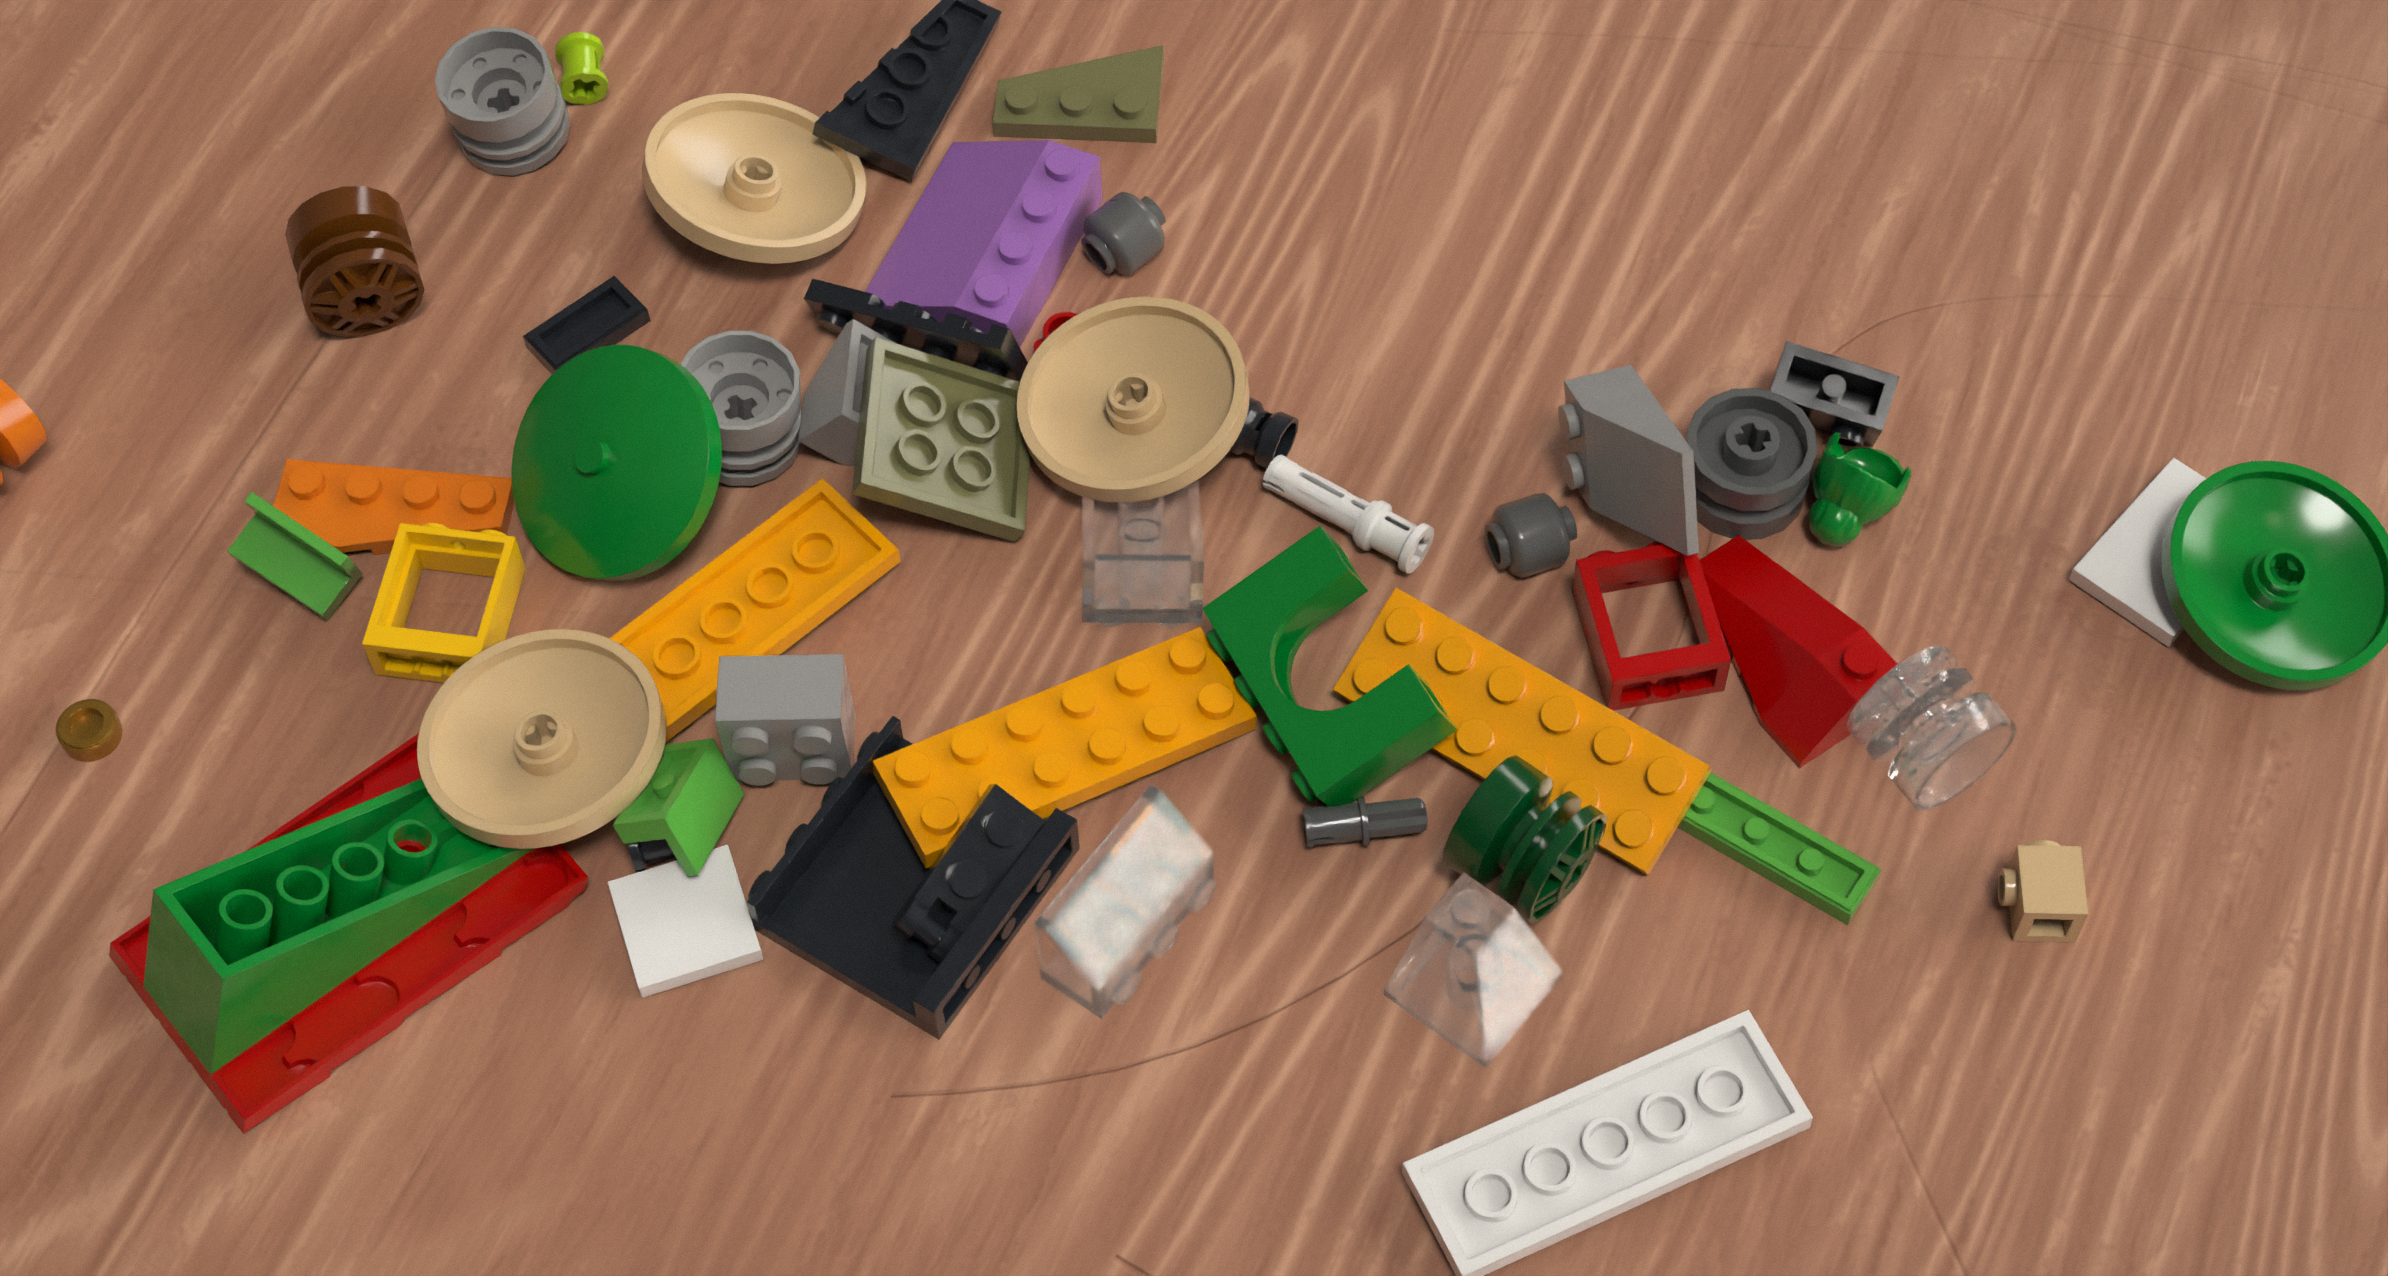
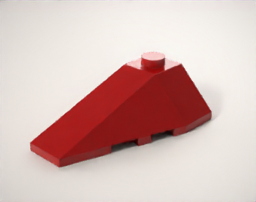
(1792, 648)

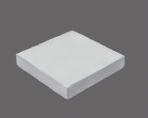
(684, 924)

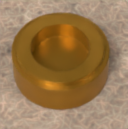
(89, 730)

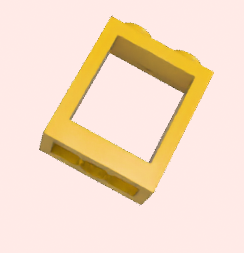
(432, 546)

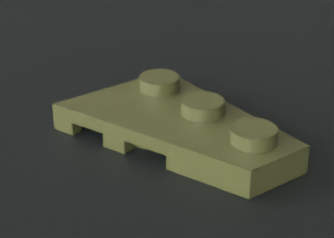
(1088, 100)

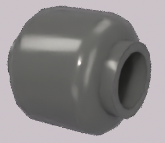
(1124, 233)
(1530, 535)

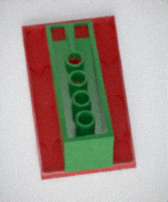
(331, 935)

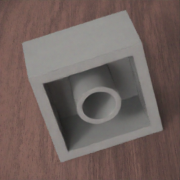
(785, 717)

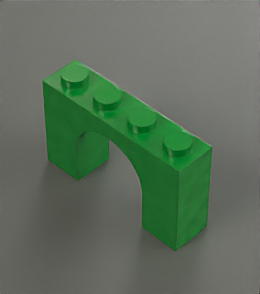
(1261, 629)

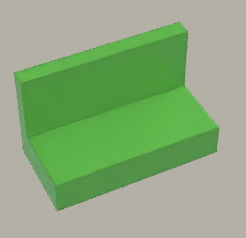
(294, 559)
(684, 803)

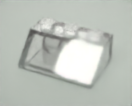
(1124, 905)

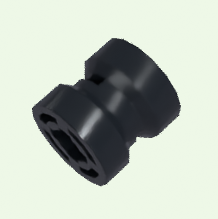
(1265, 434)

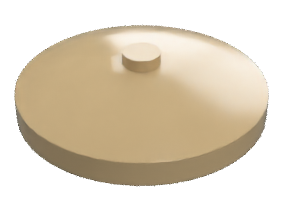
(752, 179)
(1133, 399)
(541, 738)

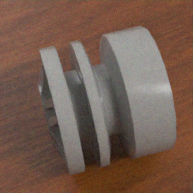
(503, 101)
(755, 402)

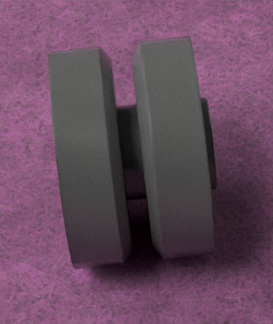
(1750, 462)

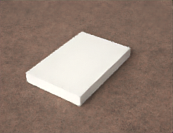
(2126, 561)

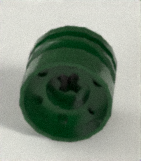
(1516, 833)

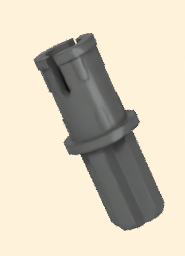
(1363, 821)

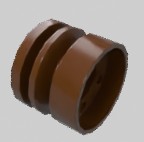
(354, 261)

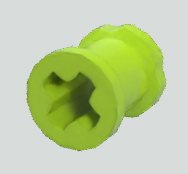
(582, 75)

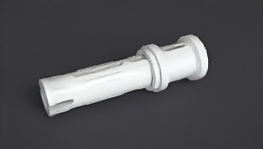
(1369, 523)

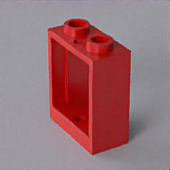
(1659, 674)

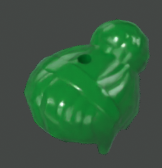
(1853, 491)

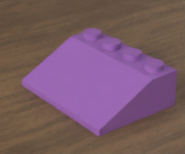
(992, 232)

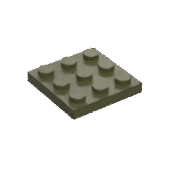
(941, 441)

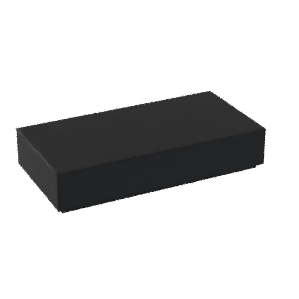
(591, 322)

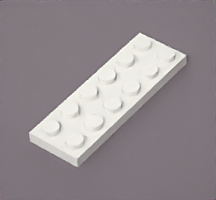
(1606, 1146)

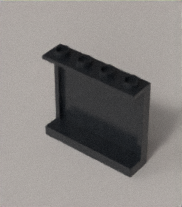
(853, 874)

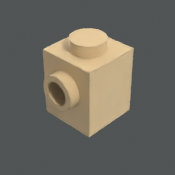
(2044, 892)

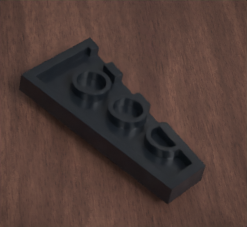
(909, 95)
(917, 329)

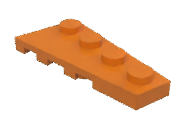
(365, 504)

